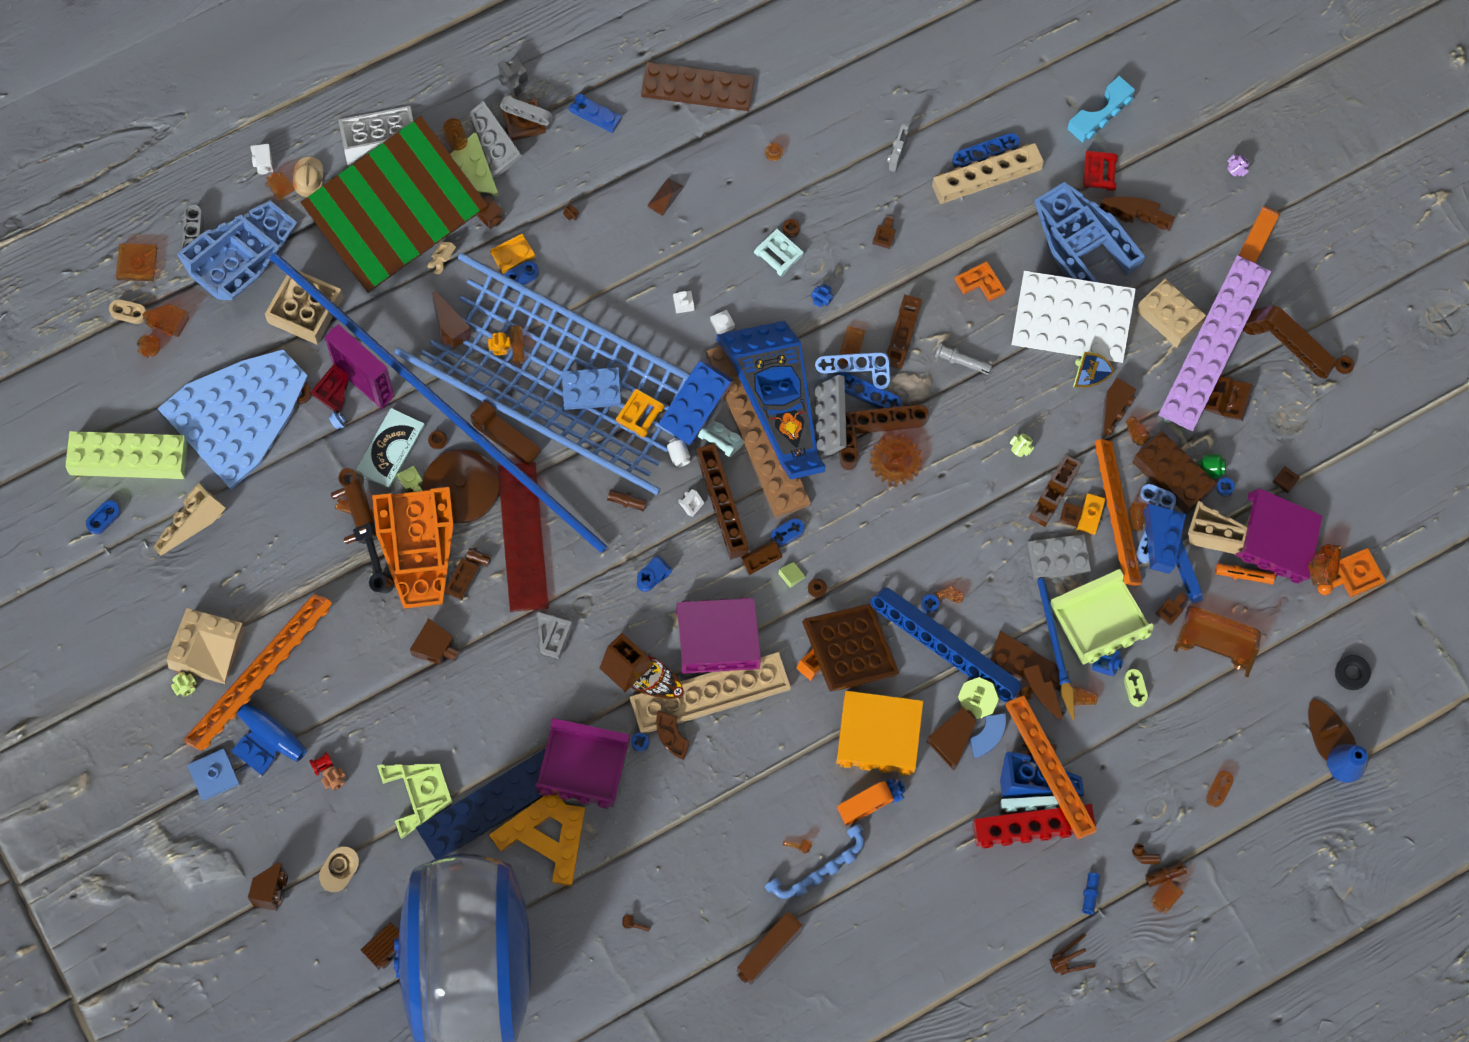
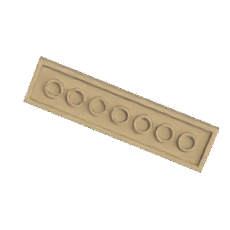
(714, 693)

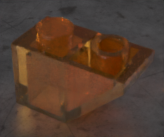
(167, 318)
(1325, 565)

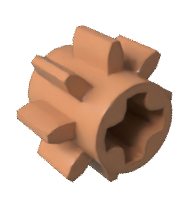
(333, 778)

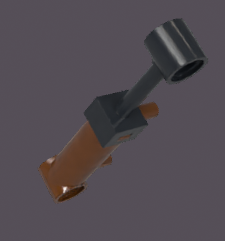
(364, 525)

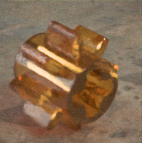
(148, 345)

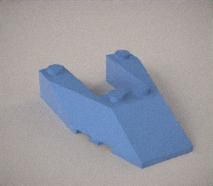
(1079, 226)

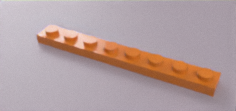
(1118, 512)
(1051, 767)

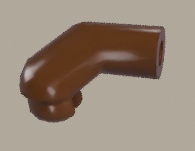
(1143, 857)

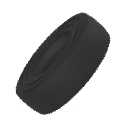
(1344, 680)

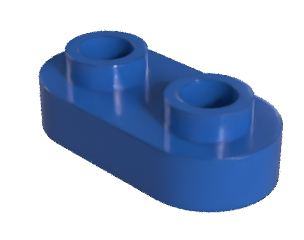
(522, 275)
(101, 516)

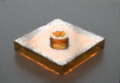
(136, 262)

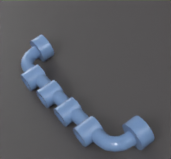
(817, 876)

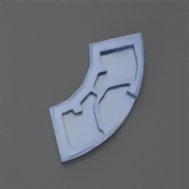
(990, 736)

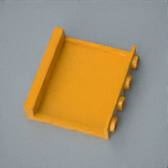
(879, 733)

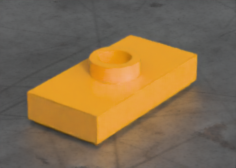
(1091, 514)

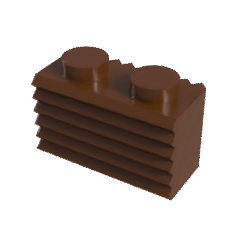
(381, 947)

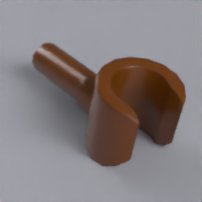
(628, 922)

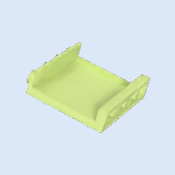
(1100, 617)

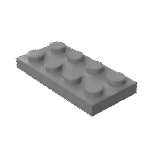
(830, 416)

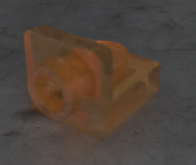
(279, 185)

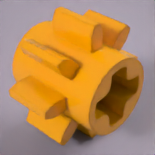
(499, 343)

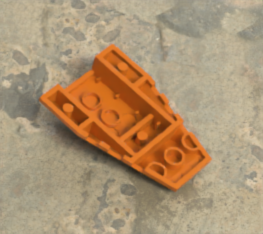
(416, 542)

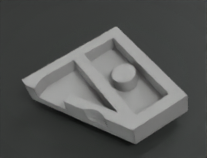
(899, 145)
(553, 634)

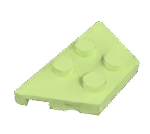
(474, 166)

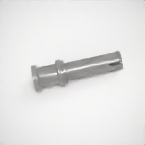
(955, 356)

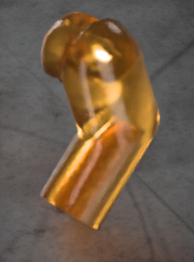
(951, 594)

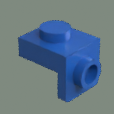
(1108, 664)

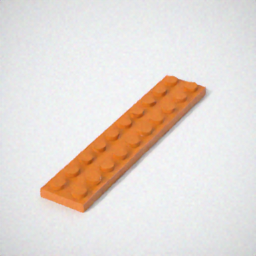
(257, 672)

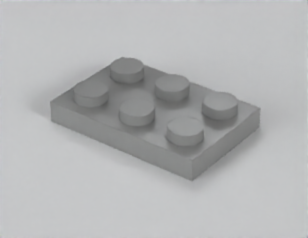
(1058, 557)

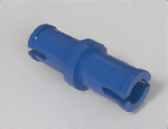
(1091, 893)

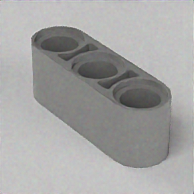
(192, 224)

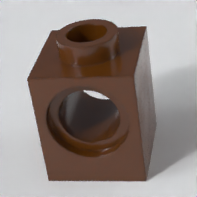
(492, 215)

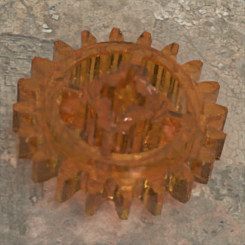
(902, 471)

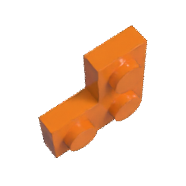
(982, 277)

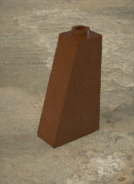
(769, 948)

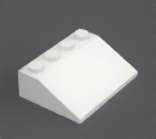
(368, 131)

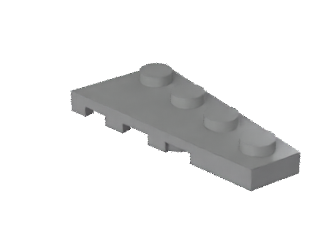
(497, 144)

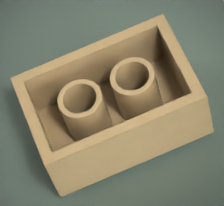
(1171, 313)

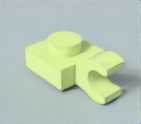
(410, 479)

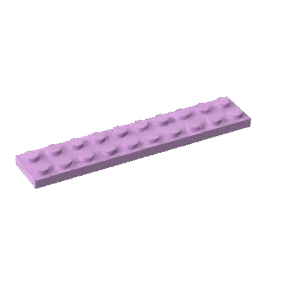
(1214, 343)

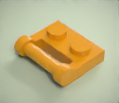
(635, 409)

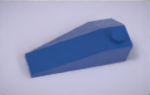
(1024, 779)

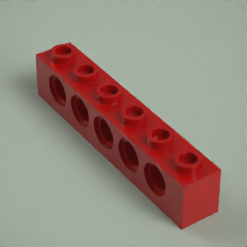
(985, 839)

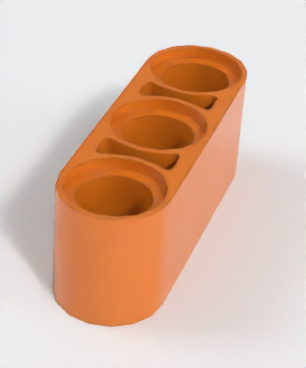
(865, 803)

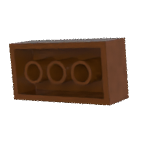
(1174, 471)

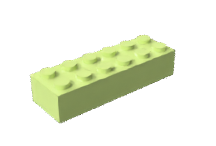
(126, 455)

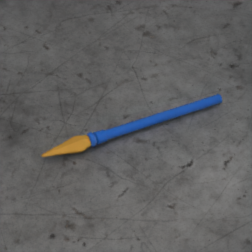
(1067, 691)

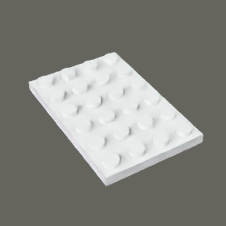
(1073, 316)

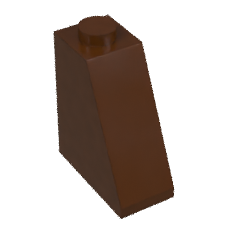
(952, 737)

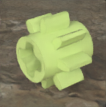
(1021, 445)
(183, 684)

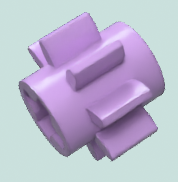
(1238, 165)

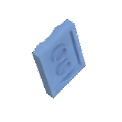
(591, 388)

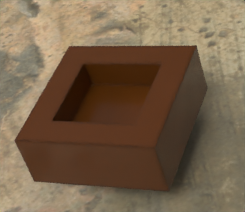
(1286, 479)
(1070, 514)

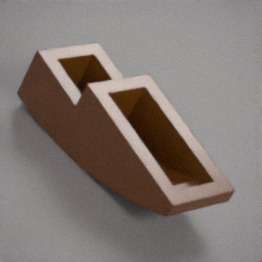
(1042, 690)

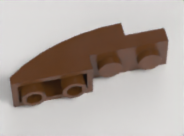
(1130, 207)

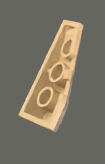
(199, 512)

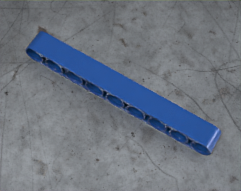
(944, 642)

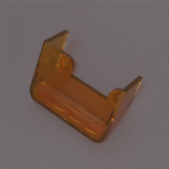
(1219, 636)

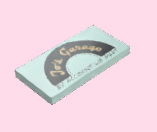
(390, 448)

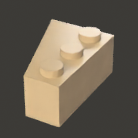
(1216, 531)

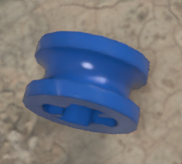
(1224, 481)
(925, 607)
(645, 743)

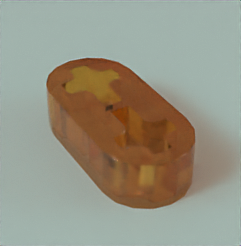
(1223, 790)

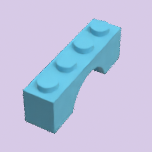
(1085, 123)

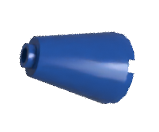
(1347, 762)

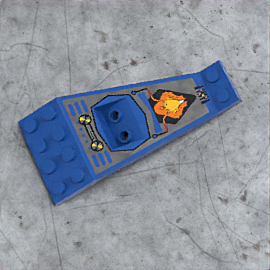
(775, 380)

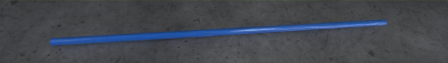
(439, 403)

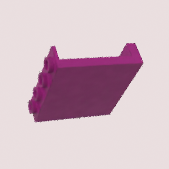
(1280, 536)
(718, 635)
(583, 763)

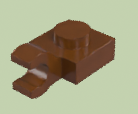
(884, 234)
(1171, 609)

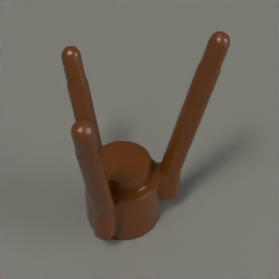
(1060, 963)

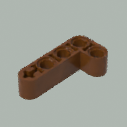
(488, 423)

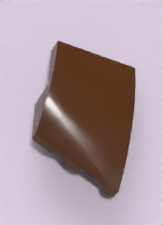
(1229, 398)

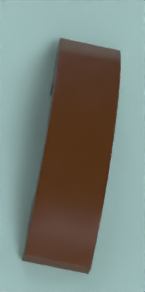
(903, 331)

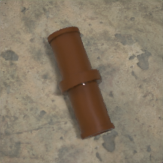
(626, 500)
(1165, 874)

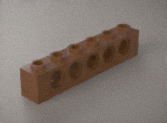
(722, 501)

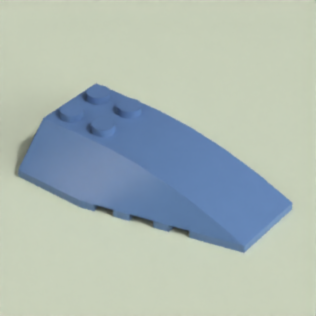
(237, 251)

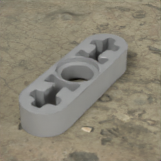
(526, 111)

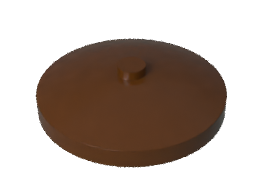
(471, 483)

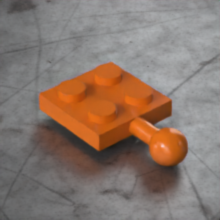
(1357, 574)

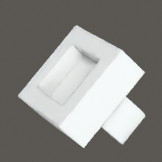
(683, 301)
(691, 502)

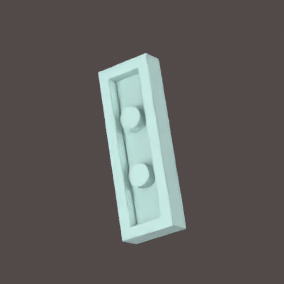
(1029, 804)

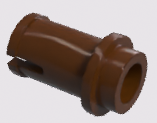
(478, 557)

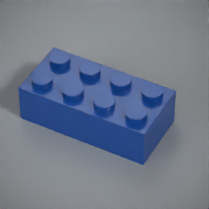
(696, 402)

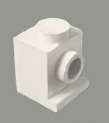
(262, 158)

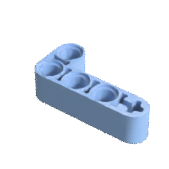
(853, 366)
(1158, 494)

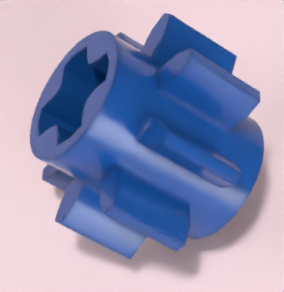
(822, 295)
(897, 789)

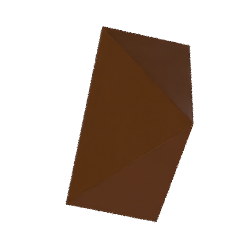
(665, 196)

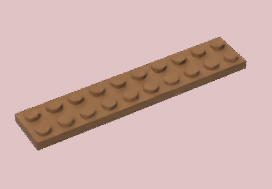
(781, 492)

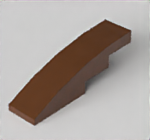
(1055, 490)

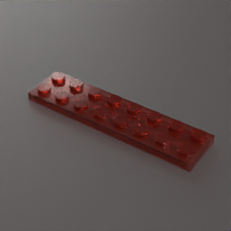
(523, 541)

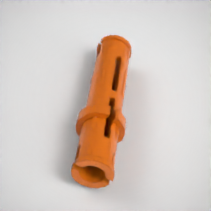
(1222, 569)

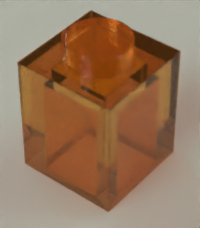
(1166, 897)

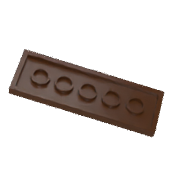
(697, 86)

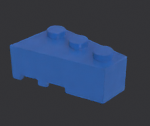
(1164, 536)

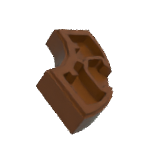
(669, 735)

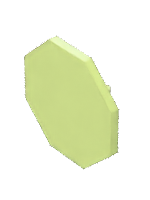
(979, 697)

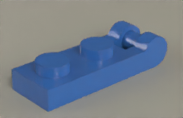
(595, 113)

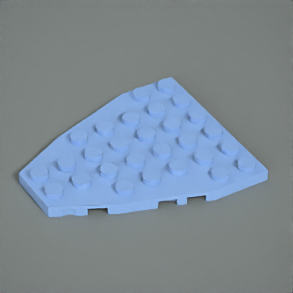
(237, 412)

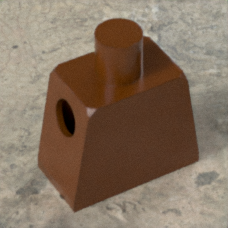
(434, 644)

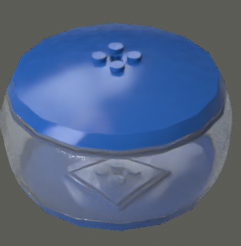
(464, 951)

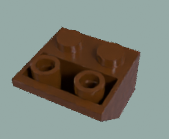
(624, 662)
(267, 888)

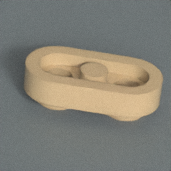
(128, 312)

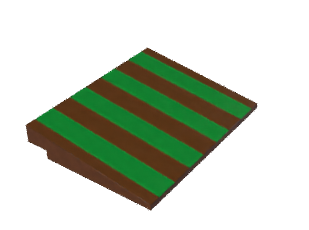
(394, 204)

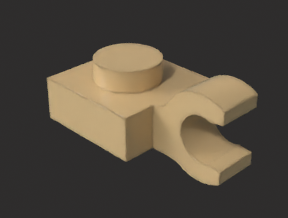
(442, 254)

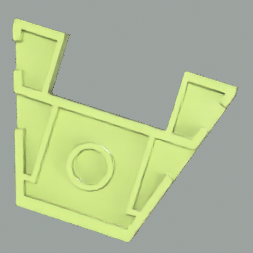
(426, 791)

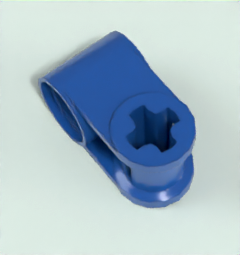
(655, 571)

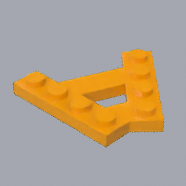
(523, 829)

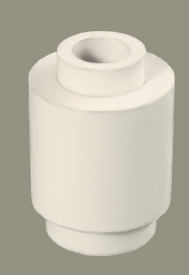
(678, 452)

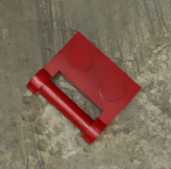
(1094, 170)

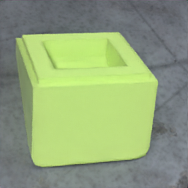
(791, 574)

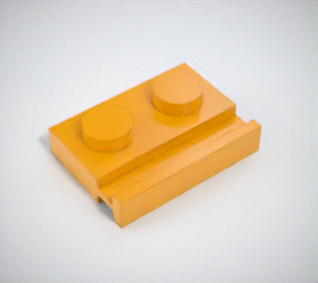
(512, 253)

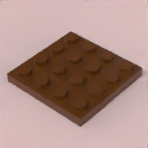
(850, 647)

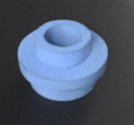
(337, 420)

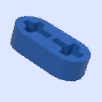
(784, 529)

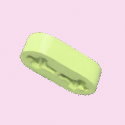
(1131, 689)

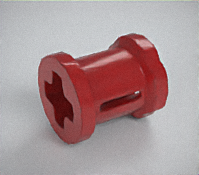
(321, 763)

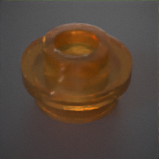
(773, 147)

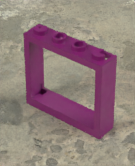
(362, 366)

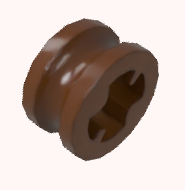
(796, 229)

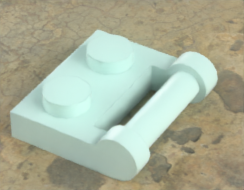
(782, 248)
(722, 437)

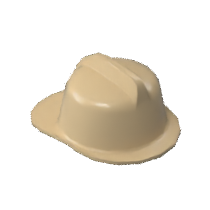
(307, 176)
(338, 869)

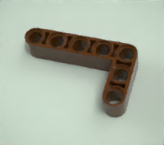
(1293, 336)
(874, 425)

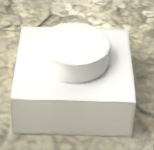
(722, 322)

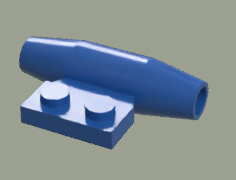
(265, 740)

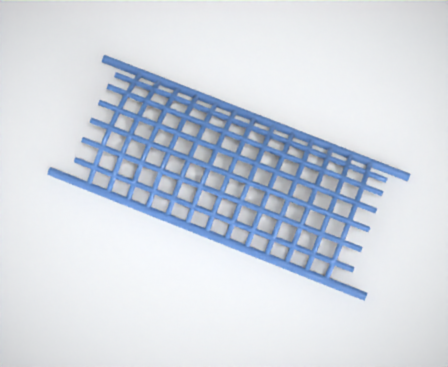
(544, 429)

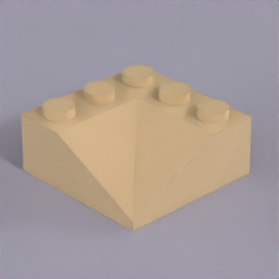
(299, 312)
(205, 645)

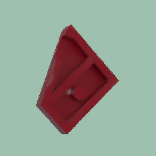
(332, 388)

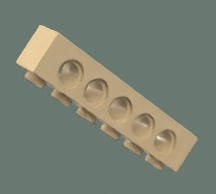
(946, 192)

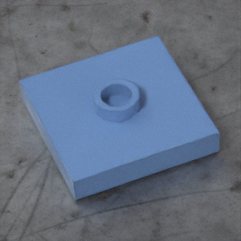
(213, 774)

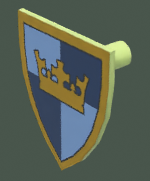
(1092, 370)

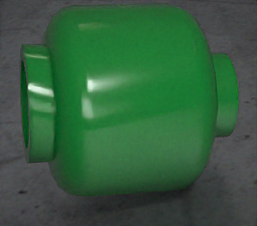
(1213, 465)

